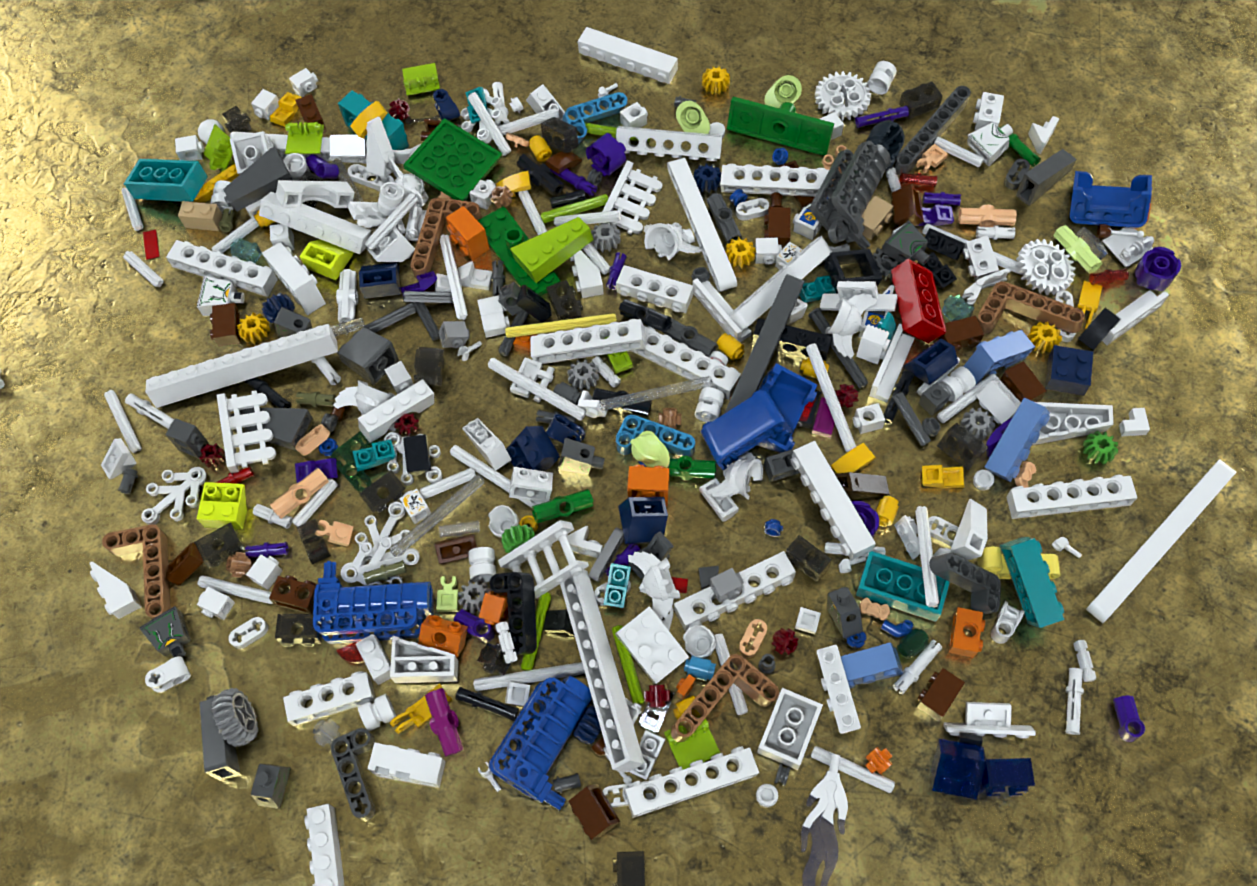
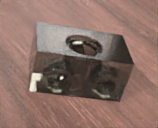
(387, 481)
(209, 545)
(289, 623)

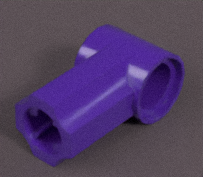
(322, 168)
(475, 625)
(1128, 716)

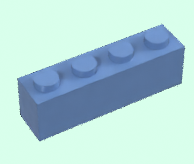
(1017, 440)

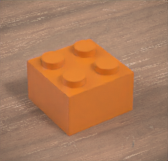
(467, 233)
(648, 482)

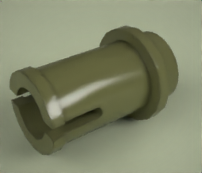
(226, 221)

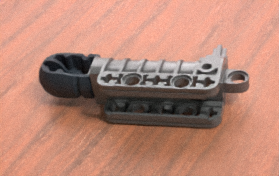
(854, 188)

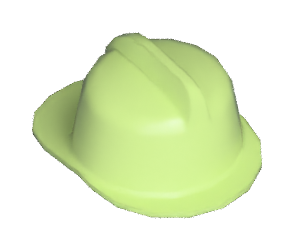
(783, 90)
(692, 118)
(650, 450)

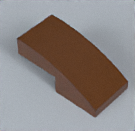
(563, 161)

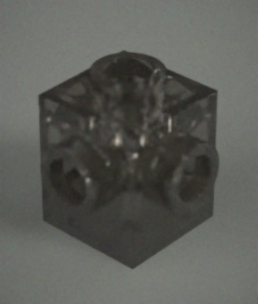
(237, 124)
(493, 660)

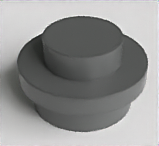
(700, 273)
(931, 426)

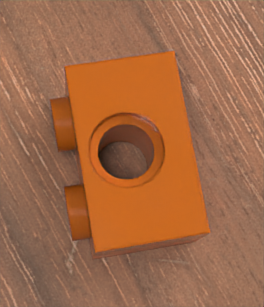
(494, 607)
(453, 639)
(959, 642)

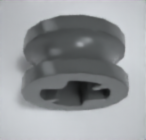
(594, 177)
(329, 421)
(782, 775)

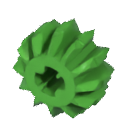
(1100, 447)
(516, 536)

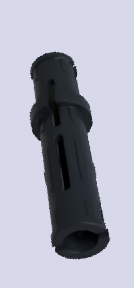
(905, 380)
(263, 387)
(477, 700)

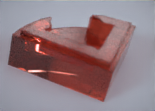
(351, 654)

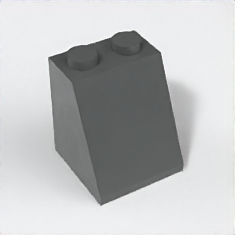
(368, 355)

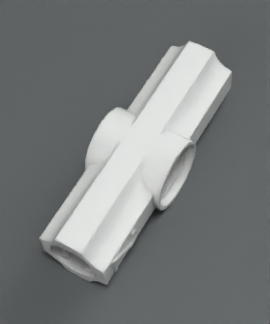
(347, 295)

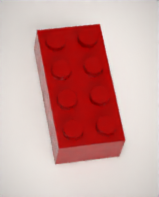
(918, 301)

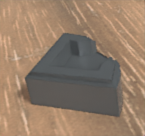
(705, 574)

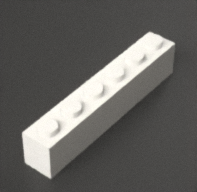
(628, 55)
(316, 224)
(833, 501)

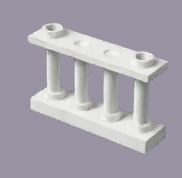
(544, 542)

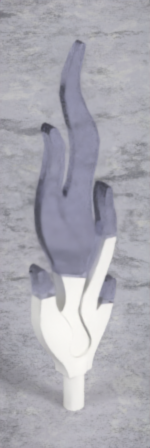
(820, 824)

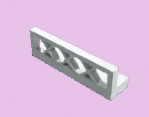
(718, 309)
(1135, 313)
(891, 365)

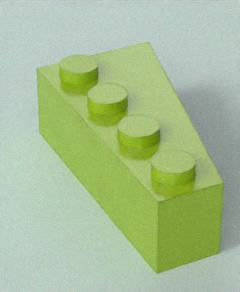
(552, 248)

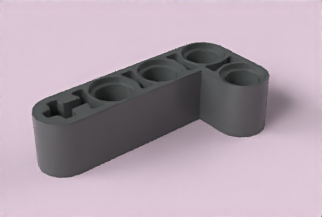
(982, 584)
(357, 776)

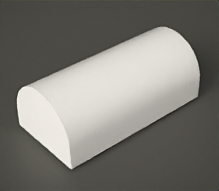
(723, 507)

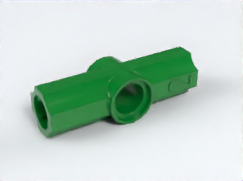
(697, 468)
(550, 509)

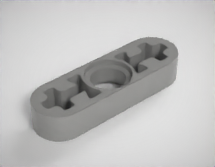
(607, 554)

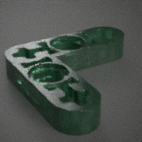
(346, 453)

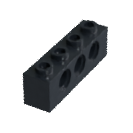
(795, 340)

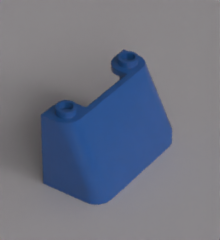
(1110, 204)
(790, 395)
(744, 428)

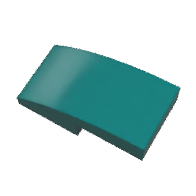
(472, 113)
(814, 290)
(888, 324)
(374, 456)
(617, 585)

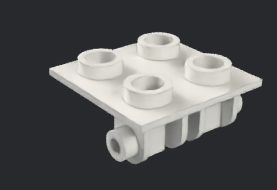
(1127, 247)

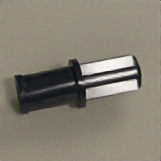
(567, 199)

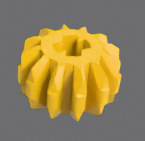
(715, 80)
(740, 252)
(253, 328)
(1044, 337)

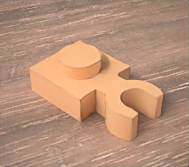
(932, 157)
(338, 533)

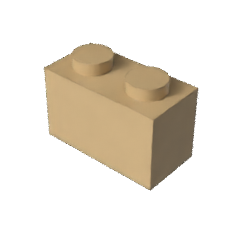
(200, 215)
(875, 216)

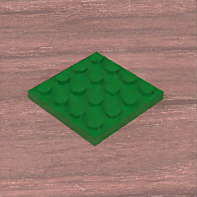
(452, 160)

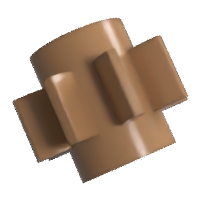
(501, 196)
(670, 418)
(238, 564)

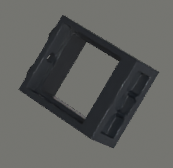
(862, 257)

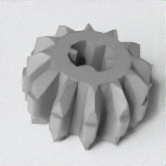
(606, 236)
(588, 370)
(975, 417)
(467, 593)

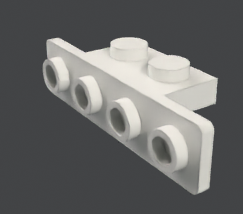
(848, 289)
(838, 689)
(989, 718)

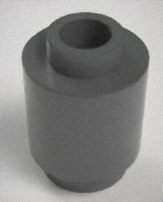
(568, 392)

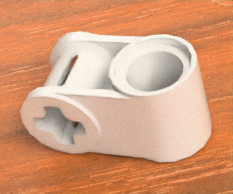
(1007, 619)
(168, 675)

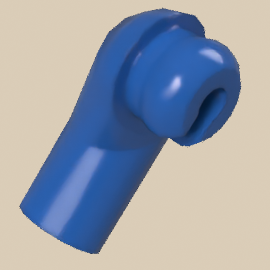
(898, 630)

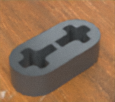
(1013, 172)

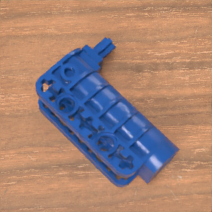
(369, 608)
(543, 738)

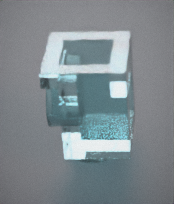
(246, 250)
(957, 308)

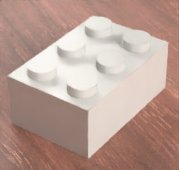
(651, 645)
(790, 729)

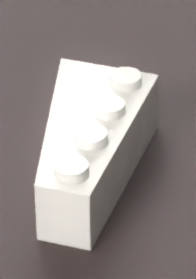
(294, 277)

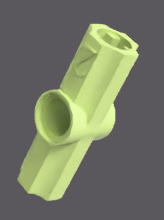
(1078, 249)

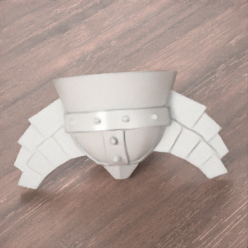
(410, 184)
(666, 240)
(849, 322)
(364, 398)
(738, 477)
(656, 582)

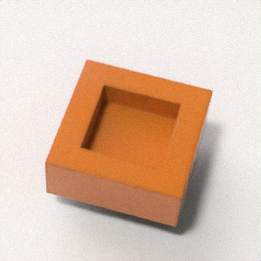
(523, 342)
(685, 686)

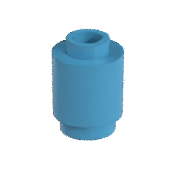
(700, 668)

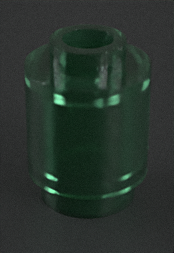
(913, 643)

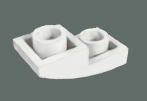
(650, 748)

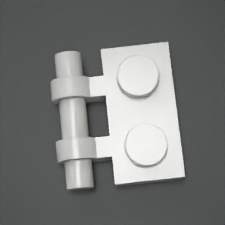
(366, 214)
(532, 370)

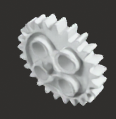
(831, 97)
(1045, 266)

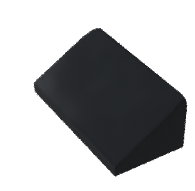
(534, 304)
(417, 454)

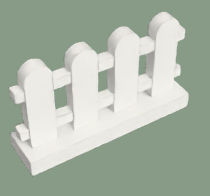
(632, 192)
(242, 439)

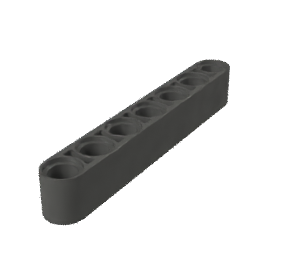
(932, 129)

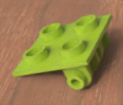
(420, 79)
(304, 138)
(218, 149)
(697, 747)

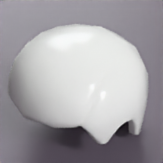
(206, 127)
(502, 518)
(699, 641)

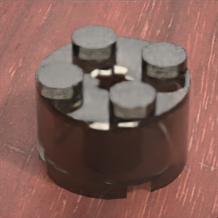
(429, 365)

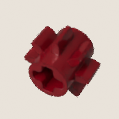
(399, 109)
(847, 395)
(410, 427)
(212, 455)
(785, 641)
(657, 696)

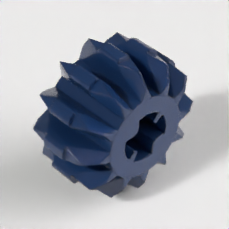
(707, 178)
(273, 305)
(588, 726)

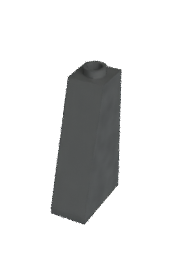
(1044, 176)
(257, 180)
(285, 423)
(218, 756)

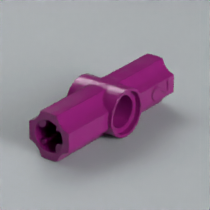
(444, 722)

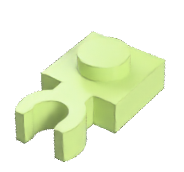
(447, 598)

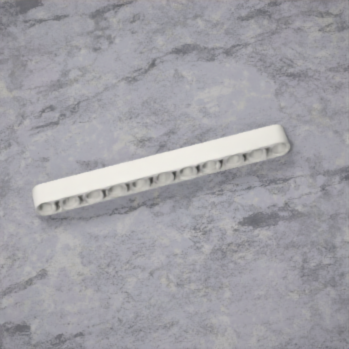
(1160, 541)

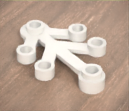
(483, 134)
(399, 446)
(176, 494)
(385, 532)
(375, 563)

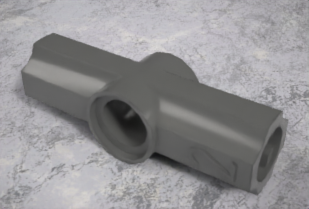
(723, 217)
(698, 342)

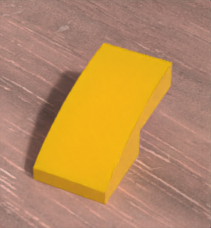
(286, 109)
(372, 111)
(516, 182)
(854, 460)
(942, 477)

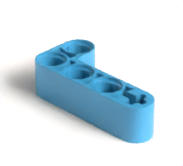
(595, 111)
(661, 431)

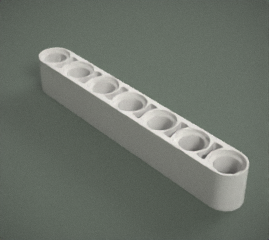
(764, 297)

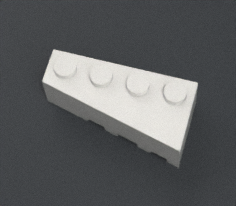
(1074, 421)

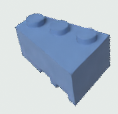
(998, 353)
(872, 664)

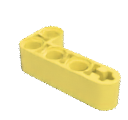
(994, 562)

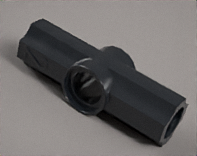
(540, 174)
(652, 318)
(641, 408)

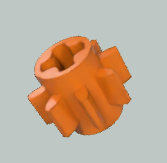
(878, 760)

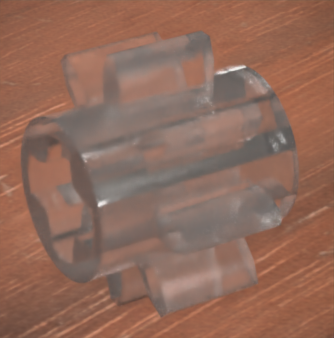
(326, 732)

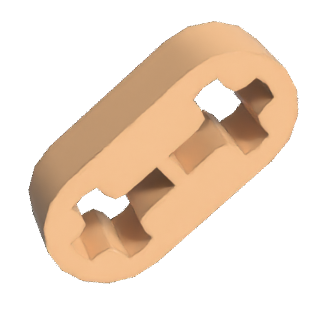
(312, 440)
(749, 636)

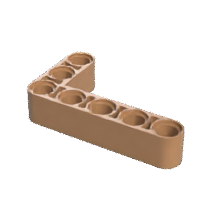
(433, 227)
(1031, 305)
(150, 564)
(713, 688)

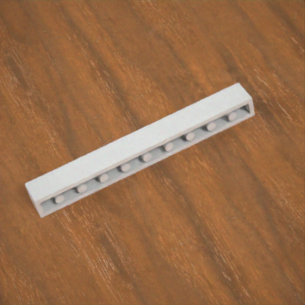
(241, 365)
(601, 674)

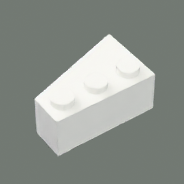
(421, 664)
(406, 765)

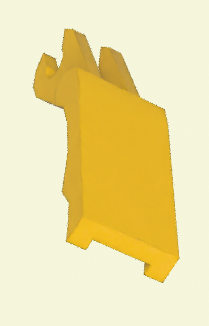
(1089, 299)
(417, 712)

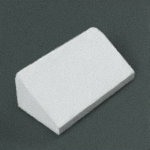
(347, 146)

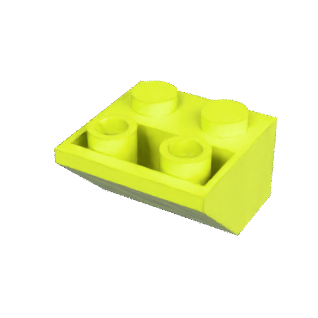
(325, 258)
(222, 504)

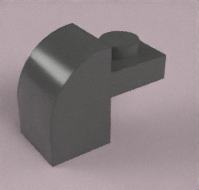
(659, 547)

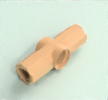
(987, 216)
(288, 500)

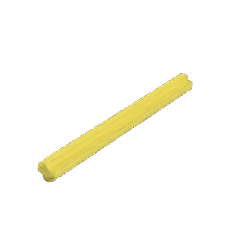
(561, 325)

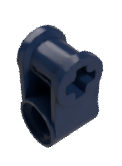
(445, 106)
(563, 428)

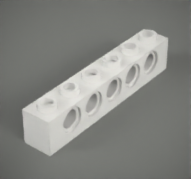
(677, 137)
(766, 185)
(219, 266)
(595, 346)
(689, 369)
(1121, 486)
(778, 564)
(745, 770)

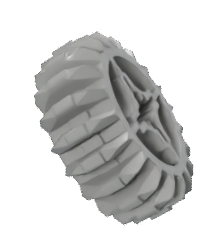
(235, 717)

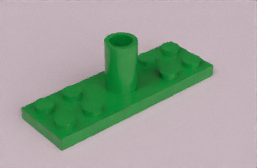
(780, 125)
(504, 234)

